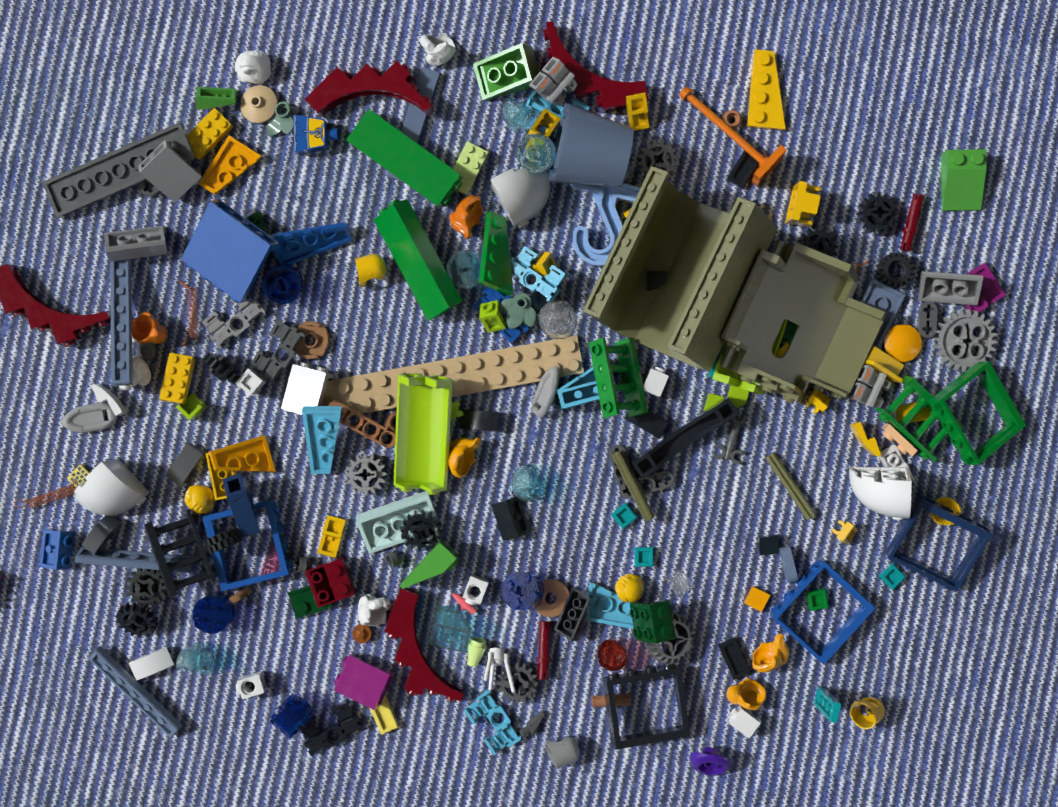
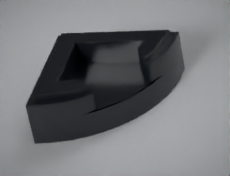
(655, 279)

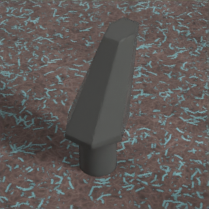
(532, 724)

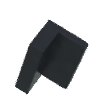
(510, 518)

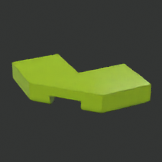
(736, 395)

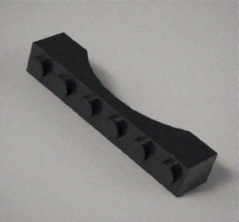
(684, 436)

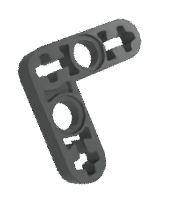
(622, 485)

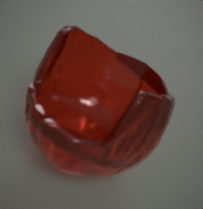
(612, 655)

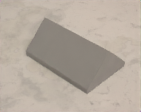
(135, 243)
(950, 288)

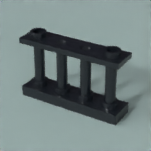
(167, 568)

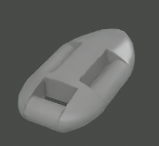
(545, 392)
(89, 418)

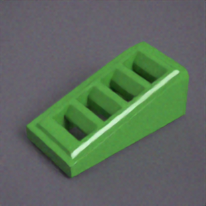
(214, 97)

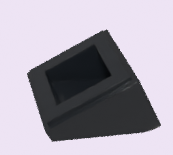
(768, 544)

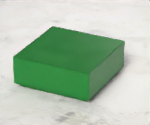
(817, 599)

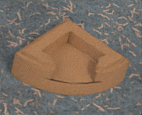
(240, 595)

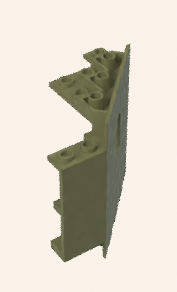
(817, 297)

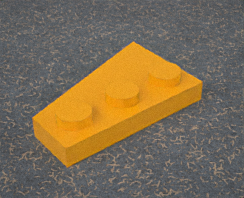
(228, 165)
(244, 456)

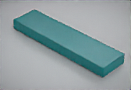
(827, 704)

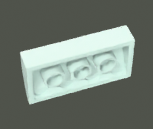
(382, 525)

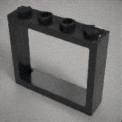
(652, 736)

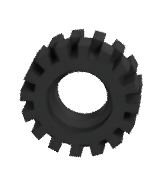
(906, 265)
(223, 540)

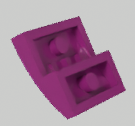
(990, 289)

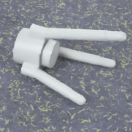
(495, 658)

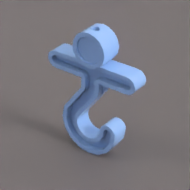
(606, 199)

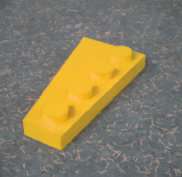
(765, 101)

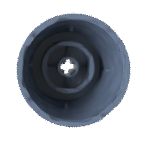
(591, 149)

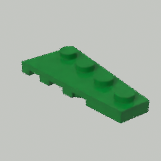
(495, 260)

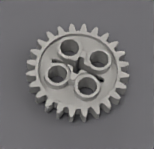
(982, 341)

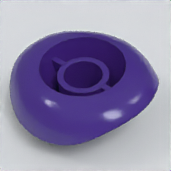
(710, 762)

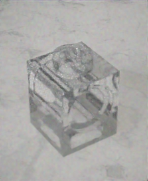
(679, 582)

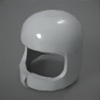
(563, 752)

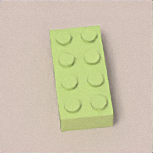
(469, 165)

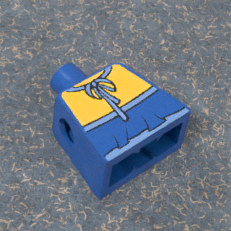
(312, 134)

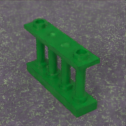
(630, 375)
(913, 387)

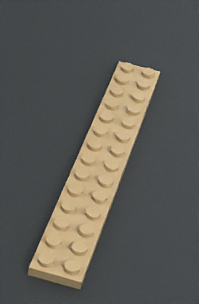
(469, 373)

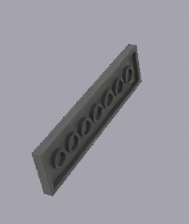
(111, 172)

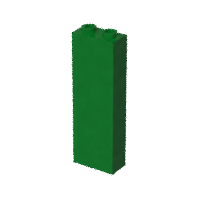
(405, 159)
(417, 259)

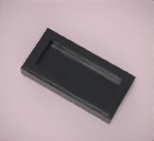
(742, 170)
(734, 658)

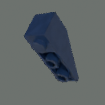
(241, 504)

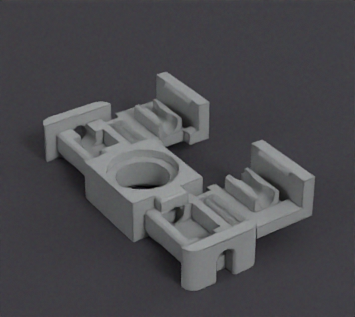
(221, 334)

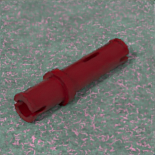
(910, 229)
(544, 650)

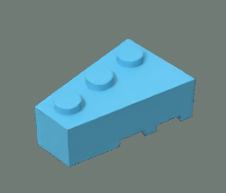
(580, 390)

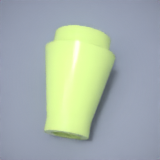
(476, 650)

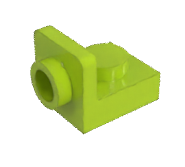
(491, 316)

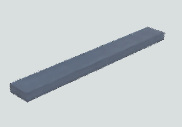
(121, 323)

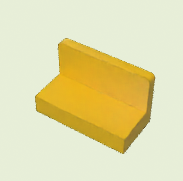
(884, 364)

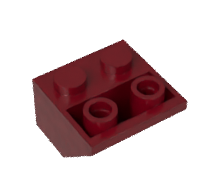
(331, 581)

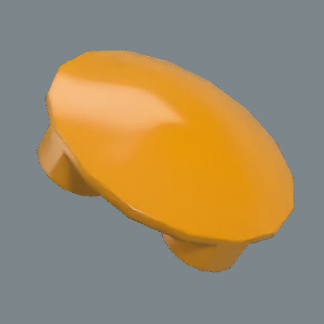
(902, 342)

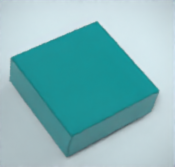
(623, 515)
(643, 556)
(891, 576)

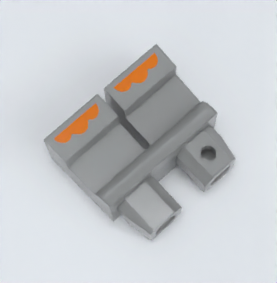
(561, 78)
(869, 386)

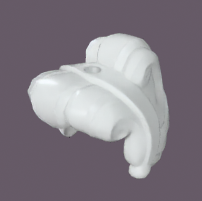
(439, 49)
(253, 67)
(141, 373)
(373, 610)

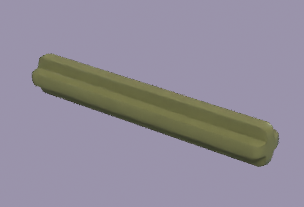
(633, 486)
(790, 486)

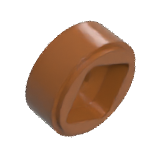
(361, 633)

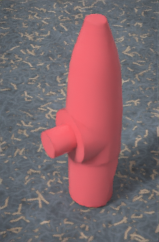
(464, 606)

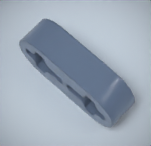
(788, 564)

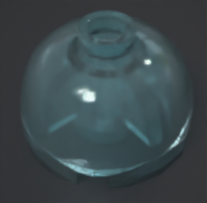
(518, 115)
(536, 153)
(526, 483)
(196, 659)

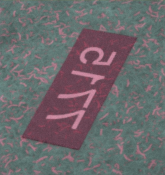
(271, 561)

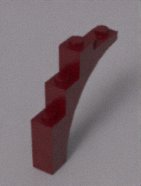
(342, 87)
(611, 93)
(65, 327)
(422, 675)

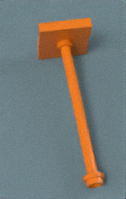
(766, 164)

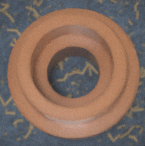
(732, 113)

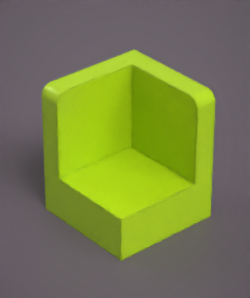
(193, 407)

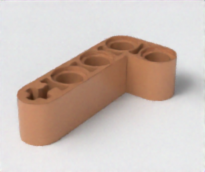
(363, 421)

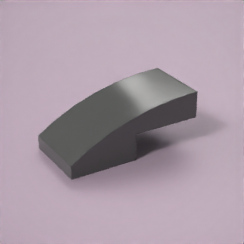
(184, 464)

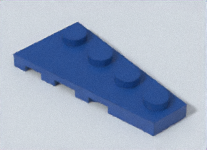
(309, 242)

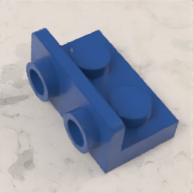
(56, 549)

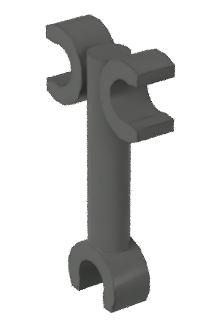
(729, 453)

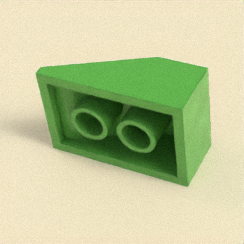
(506, 71)
(963, 179)
(436, 562)

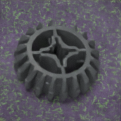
(674, 648)

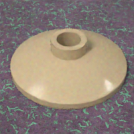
(264, 109)

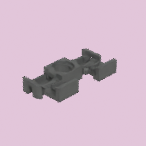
(290, 339)

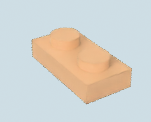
(903, 445)

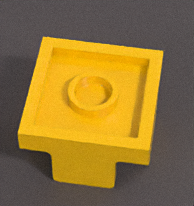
(802, 204)

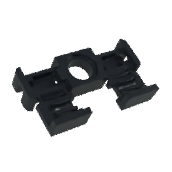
(347, 726)

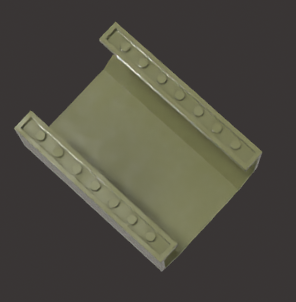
(706, 265)

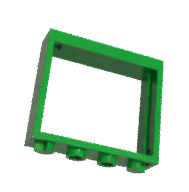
(1000, 400)

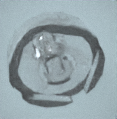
(557, 319)

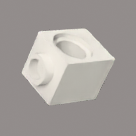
(655, 381)
(251, 382)
(477, 581)
(257, 679)
(743, 721)

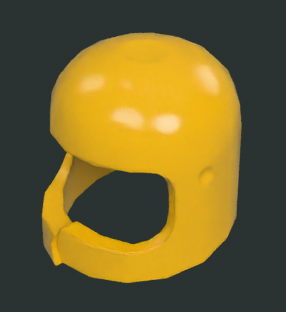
(370, 267)
(874, 717)

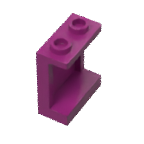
(363, 681)

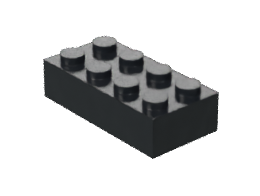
(575, 613)

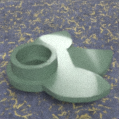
(280, 121)
(516, 313)

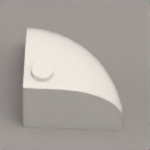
(521, 194)
(110, 489)
(883, 489)

